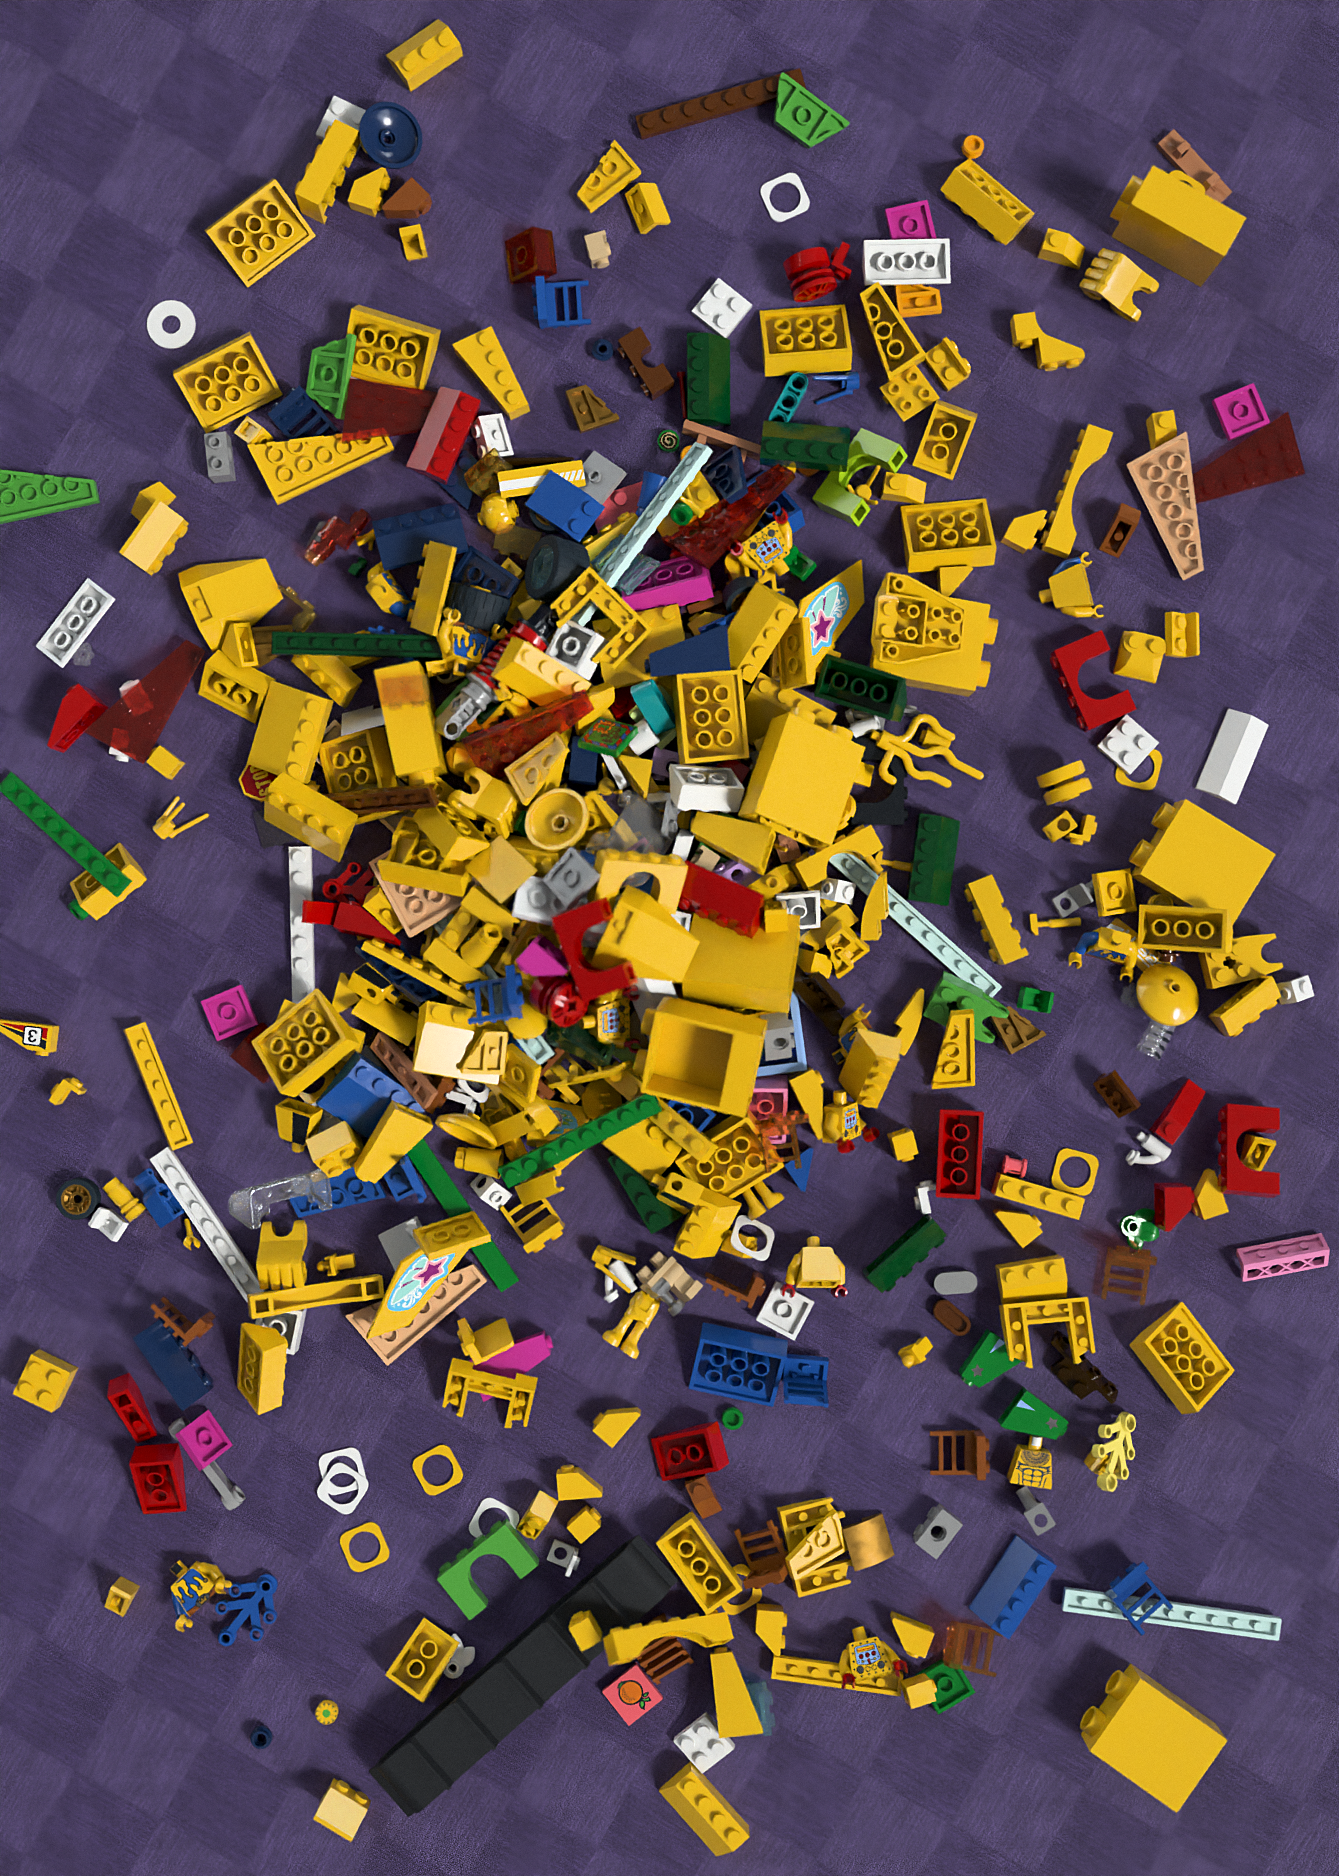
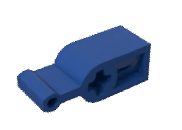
(158, 1198)

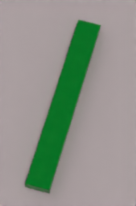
(455, 1205)

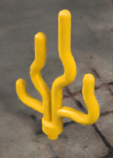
(895, 744)

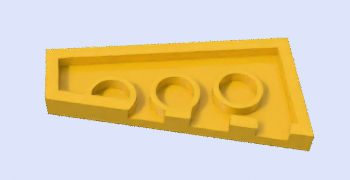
(957, 1053)

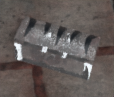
(1155, 1039)

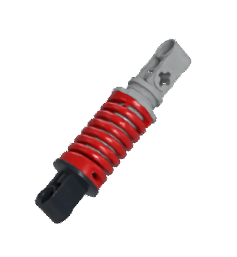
(480, 689)

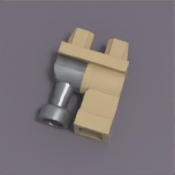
(666, 1277)

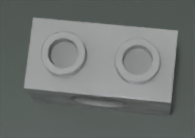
(219, 457)
(778, 1036)
(936, 1543)

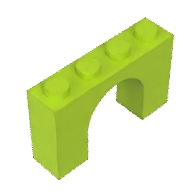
(864, 451)

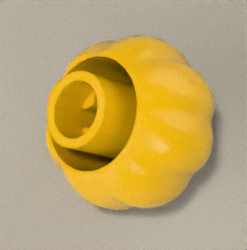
(496, 510)

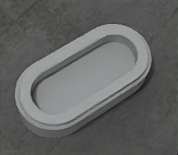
(955, 1282)

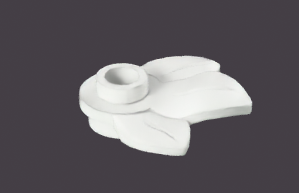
(461, 1658)

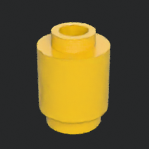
(929, 739)

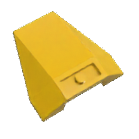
(228, 595)
(914, 622)
(647, 937)

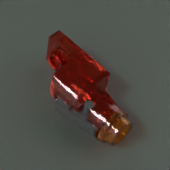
(334, 533)

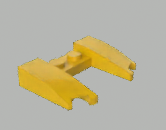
(592, 587)
(475, 907)
(834, 910)
(509, 1134)
(1072, 1311)
(464, 1378)
(793, 1522)

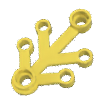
(1124, 1425)

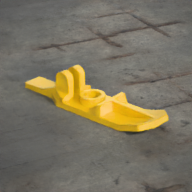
(603, 1072)

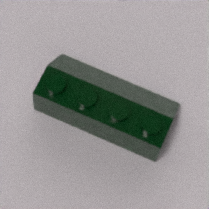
(708, 379)
(805, 446)
(862, 688)
(932, 859)
(904, 1253)

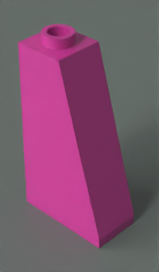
(517, 1359)

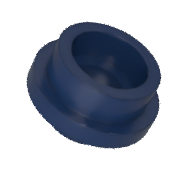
(602, 356)
(261, 1743)

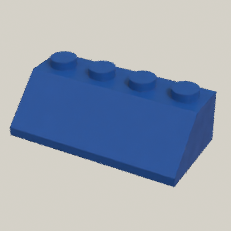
(1012, 1586)

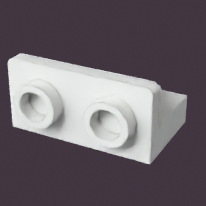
(491, 433)

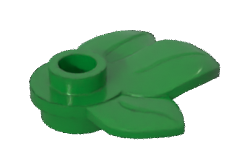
(1142, 1228)

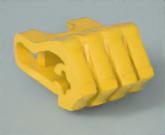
(1116, 280)
(489, 802)
(281, 1257)

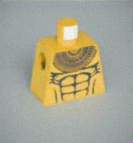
(1031, 1464)

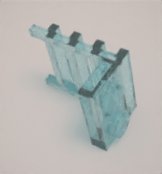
(637, 571)
(761, 1700)

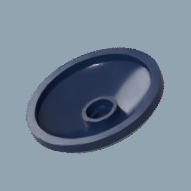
(398, 126)

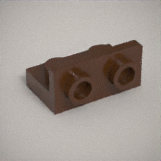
(1116, 1093)

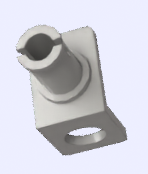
(1077, 895)
(1033, 1509)

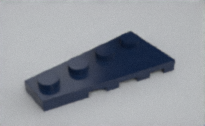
(411, 987)

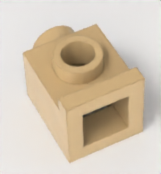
(597, 249)
(706, 858)

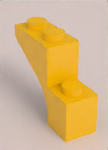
(1049, 351)

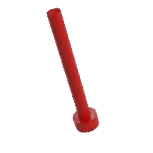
(681, 375)

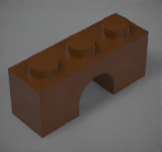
(654, 380)

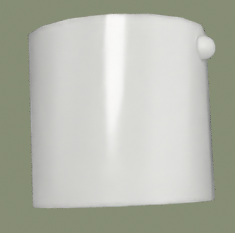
(644, 739)

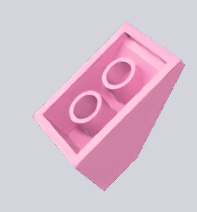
(770, 1097)

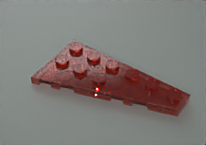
(384, 410)
(1256, 462)
(723, 522)
(143, 711)
(506, 742)

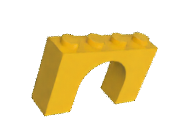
(616, 866)

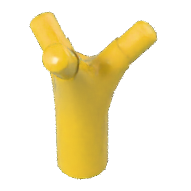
(699, 512)
(369, 537)

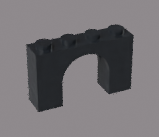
(891, 810)

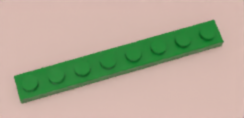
(64, 834)
(579, 1139)

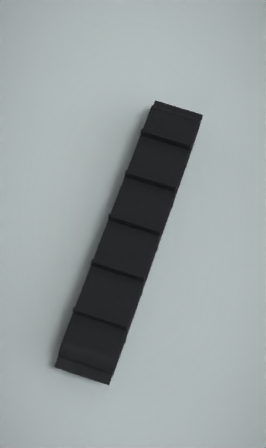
(520, 1678)

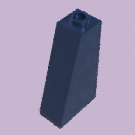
(694, 655)

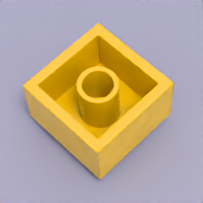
(335, 1149)
(45, 1380)

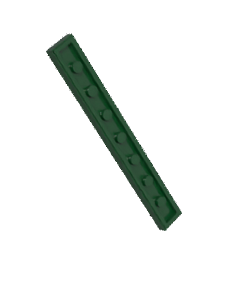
(355, 645)

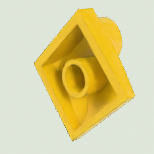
(1139, 656)

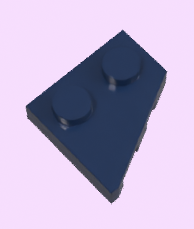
(457, 484)

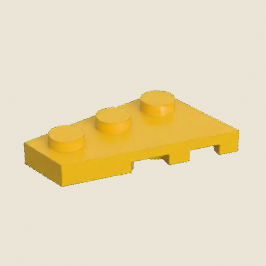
(610, 177)
(536, 766)
(818, 1547)

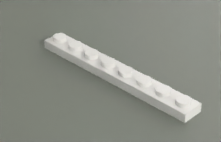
(301, 933)
(206, 1222)

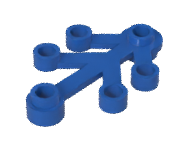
(249, 1607)

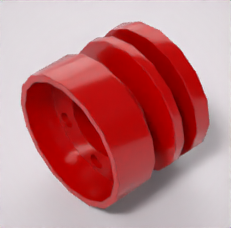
(810, 274)
(557, 999)

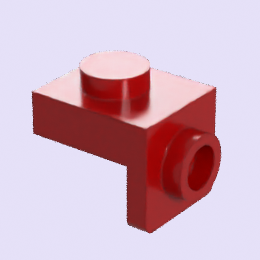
(838, 257)

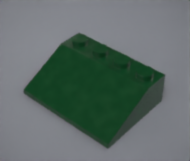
(652, 1210)

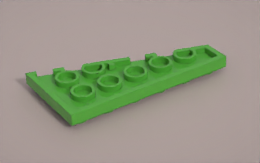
(33, 495)

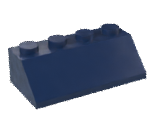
(404, 535)
(174, 1364)

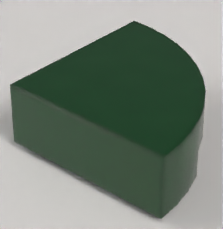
(356, 569)

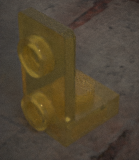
(301, 620)

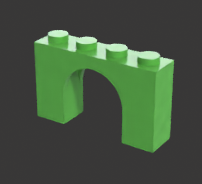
(501, 1541)

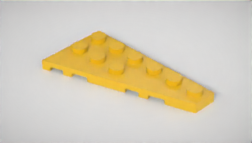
(308, 462)

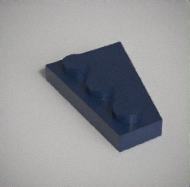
(728, 474)
(485, 573)

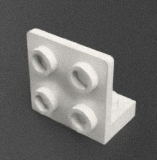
(399, 1241)

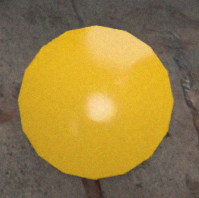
(530, 1025)

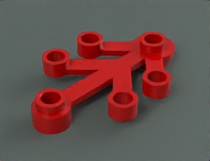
(358, 889)

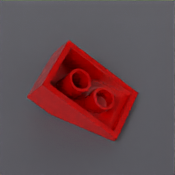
(75, 715)
(690, 1451)
(159, 1478)

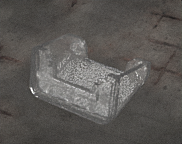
(635, 830)
(253, 1201)

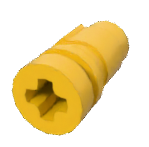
(124, 1199)

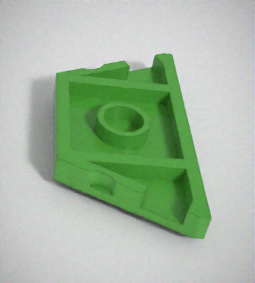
(804, 114)
(331, 374)

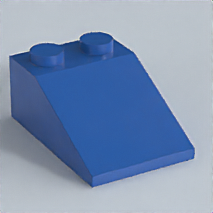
(564, 506)
(794, 512)

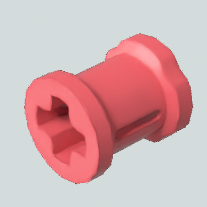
(1014, 1166)

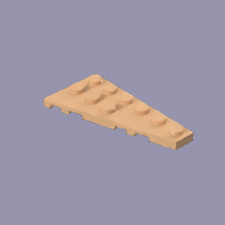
(1169, 494)
(447, 1297)

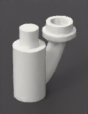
(865, 725)
(1153, 1145)
(621, 1271)

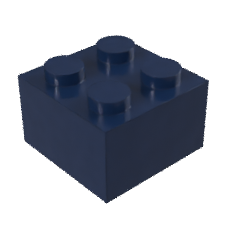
(583, 765)

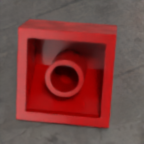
(1171, 1204)

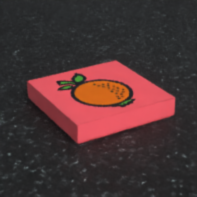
(632, 1694)

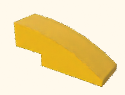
(875, 909)
(909, 1020)

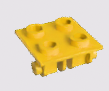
(909, 393)

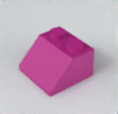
(542, 958)

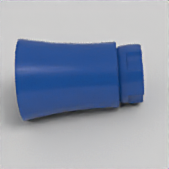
(650, 487)

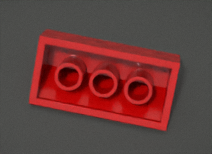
(444, 434)
(722, 901)
(959, 1153)

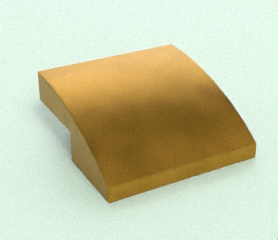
(868, 1541)

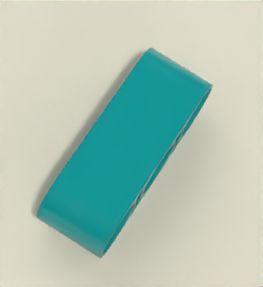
(791, 394)
(653, 706)

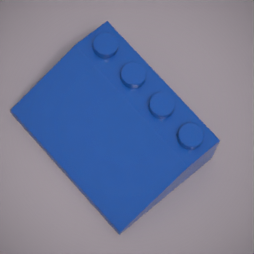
(363, 1094)
(738, 1364)

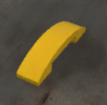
(537, 1110)

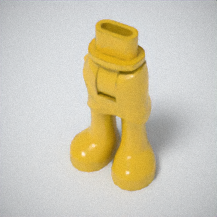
(769, 1198)
(642, 1309)

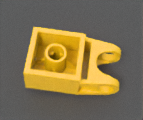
(1243, 965)

